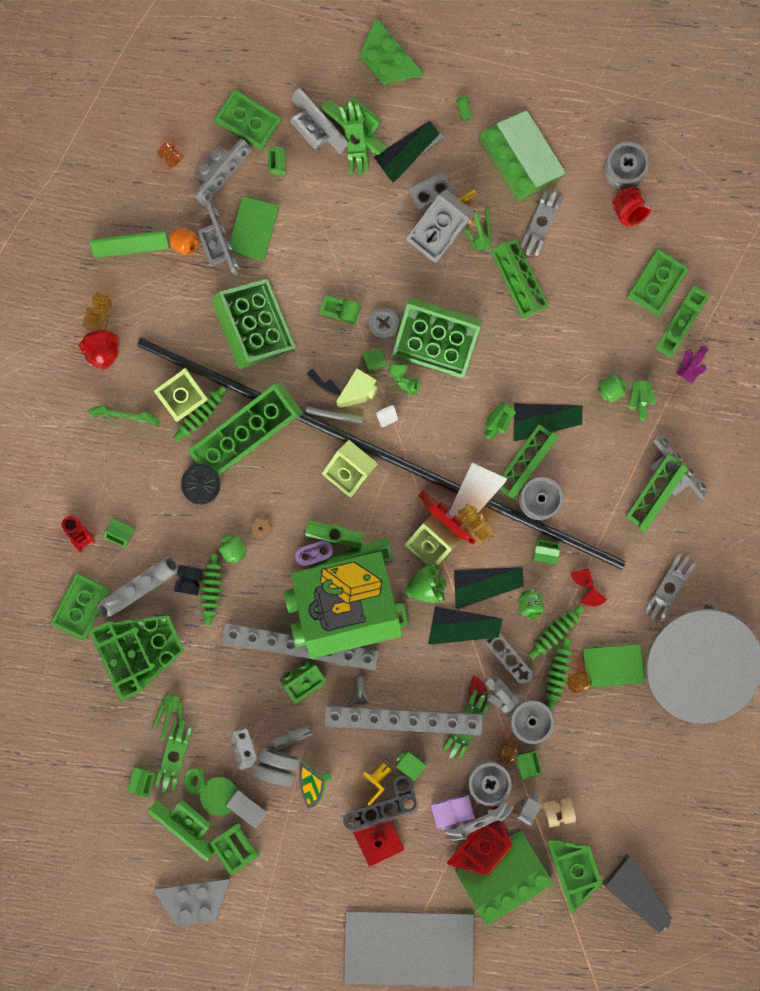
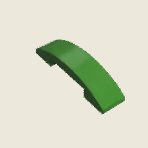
(682, 321)

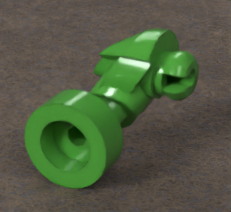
(409, 385)

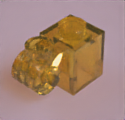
(97, 317)
(478, 525)

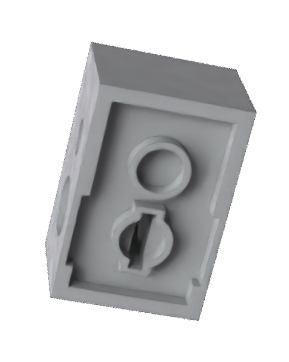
(440, 226)

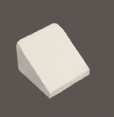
(387, 416)

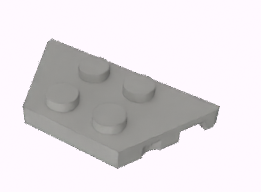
(193, 901)

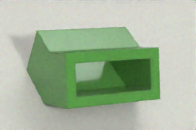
(276, 160)
(119, 533)
(546, 552)
(528, 764)
(141, 781)

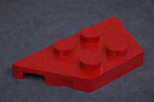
(440, 510)
(483, 849)

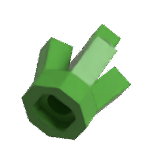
(640, 397)
(499, 420)

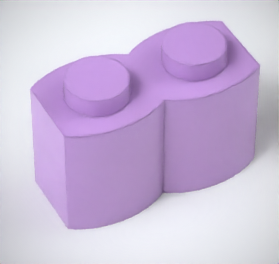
(452, 811)

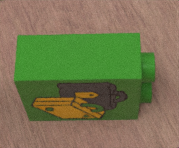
(343, 605)

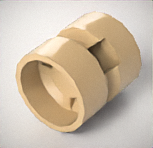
(566, 809)

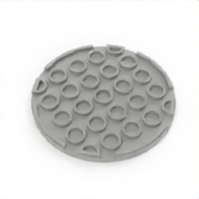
(704, 666)

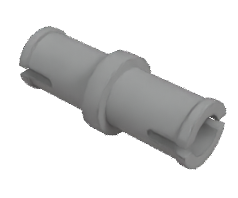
(291, 737)

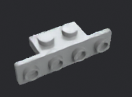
(315, 125)
(218, 169)
(215, 244)
(688, 479)

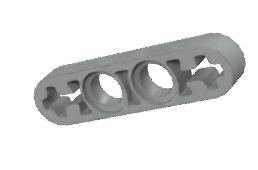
(501, 655)

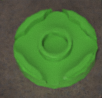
(217, 794)

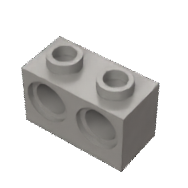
(428, 188)

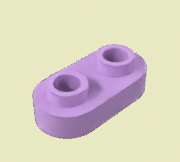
(314, 553)

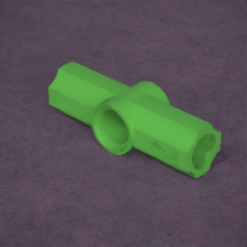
(347, 537)

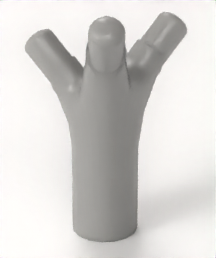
(360, 693)

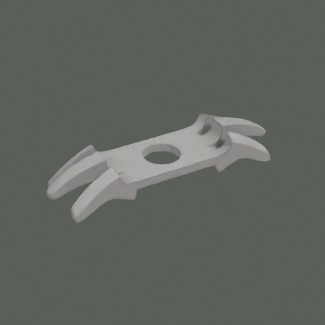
(537, 231)
(675, 577)
(462, 830)

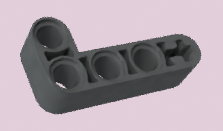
(379, 808)

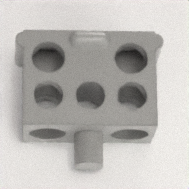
(243, 748)
(528, 809)

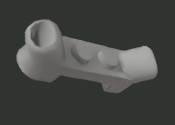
(138, 587)

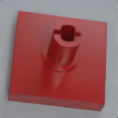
(378, 842)

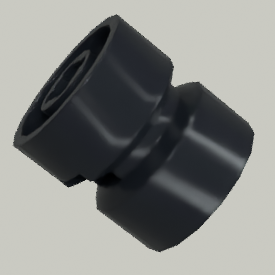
(188, 580)

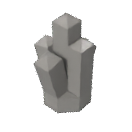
(505, 698)

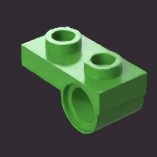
(340, 309)

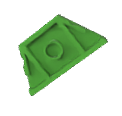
(386, 57)
(575, 871)

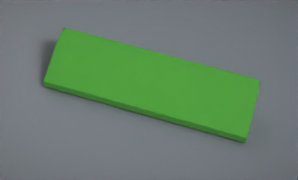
(129, 244)
(373, 547)

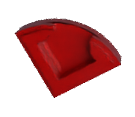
(582, 578)
(593, 598)
(478, 685)

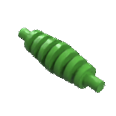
(200, 413)
(212, 574)
(572, 615)
(558, 674)

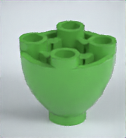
(426, 585)

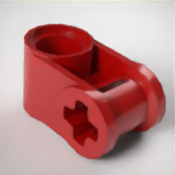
(78, 533)

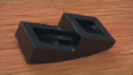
(329, 386)

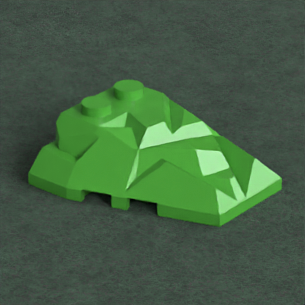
(136, 651)

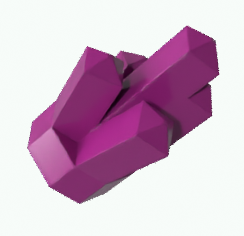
(688, 367)

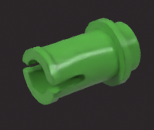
(464, 108)

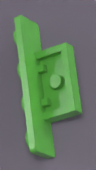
(370, 123)
(186, 825)

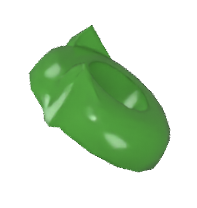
(189, 781)

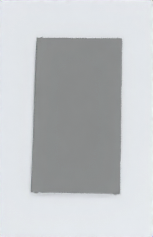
(409, 948)

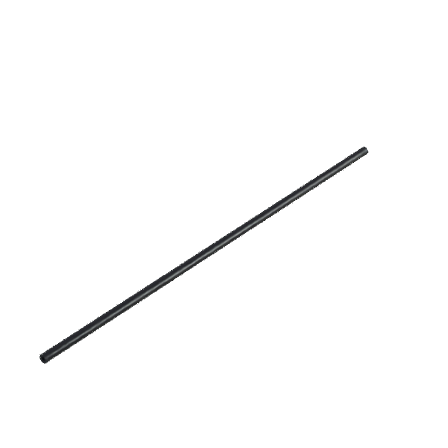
(385, 455)

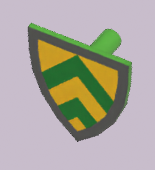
(312, 784)

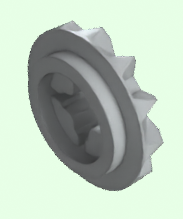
(382, 314)

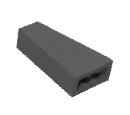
(634, 891)

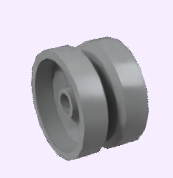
(636, 165)
(551, 495)
(520, 718)
(276, 767)
(500, 786)

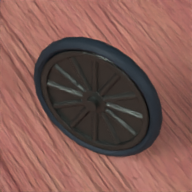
(200, 484)

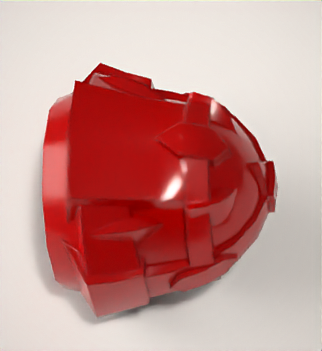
(629, 206)
(100, 348)

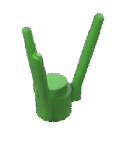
(481, 241)
(170, 704)

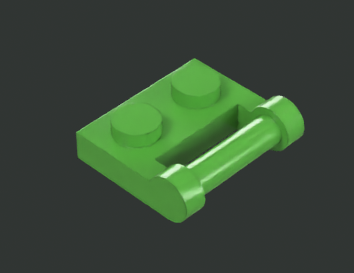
(228, 851)

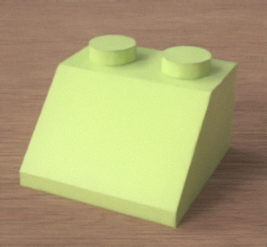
(357, 390)
(181, 394)
(349, 468)
(432, 541)

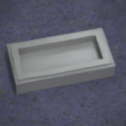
(246, 808)

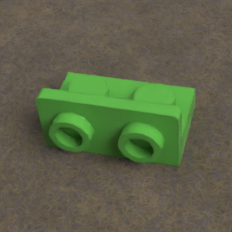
(302, 680)

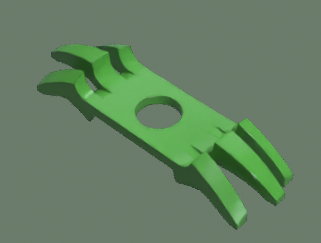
(359, 150)
(144, 417)
(464, 738)
(178, 745)

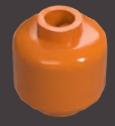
(183, 240)

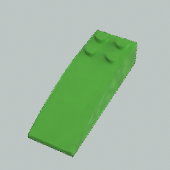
(247, 429)

